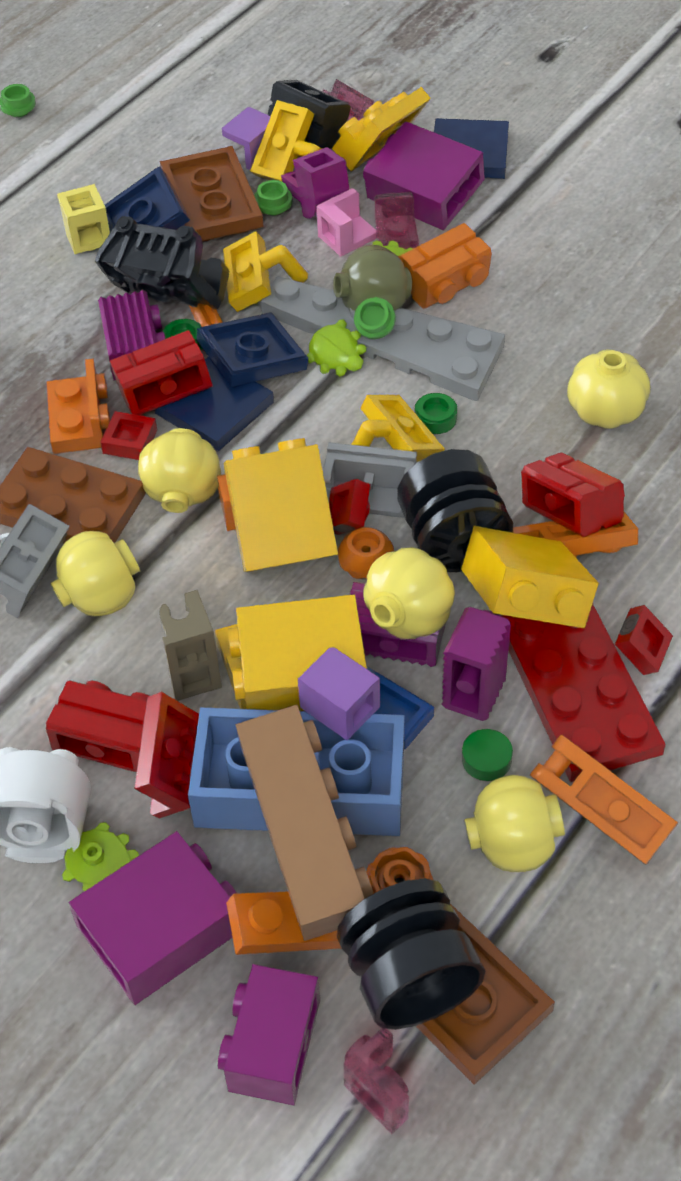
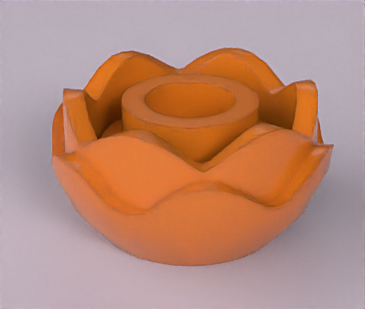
(353, 548)
(395, 864)

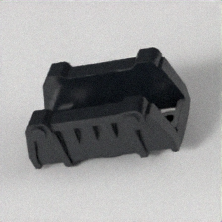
(162, 264)

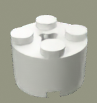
(41, 803)

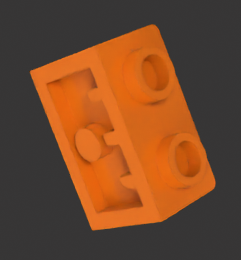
(77, 411)

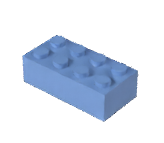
(363, 767)

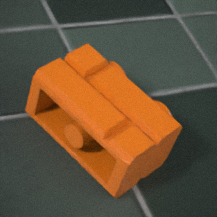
(447, 265)

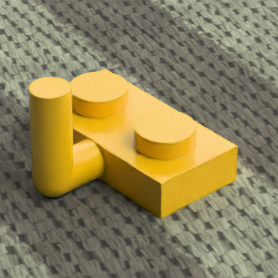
(283, 141)
(249, 268)
(398, 424)

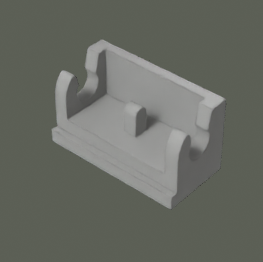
(373, 465)
(28, 556)

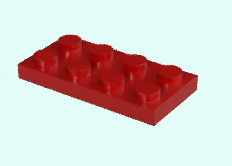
(584, 691)

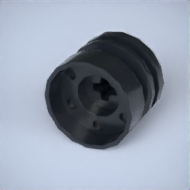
(446, 499)
(409, 954)

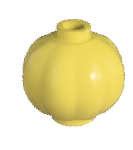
(608, 389)
(179, 469)
(95, 573)
(409, 593)
(515, 824)

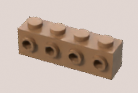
(301, 819)

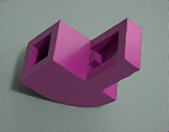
(317, 179)

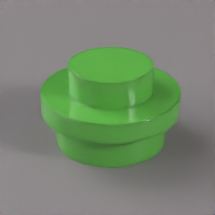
(17, 100)
(273, 197)
(374, 318)

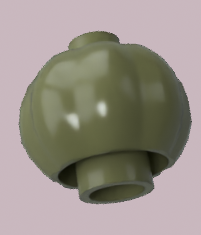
(370, 274)

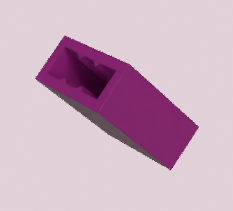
(431, 167)
(155, 916)

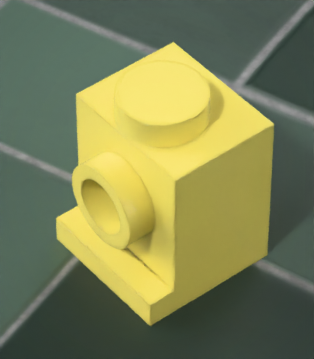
(84, 218)

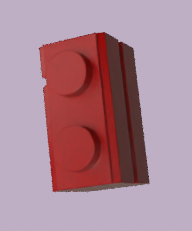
(161, 373)
(573, 494)
(98, 724)

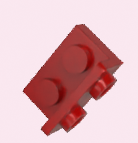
(166, 754)

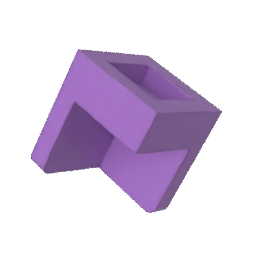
(248, 131)
(339, 692)

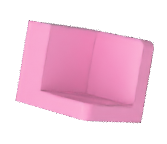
(342, 225)

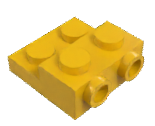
(366, 137)

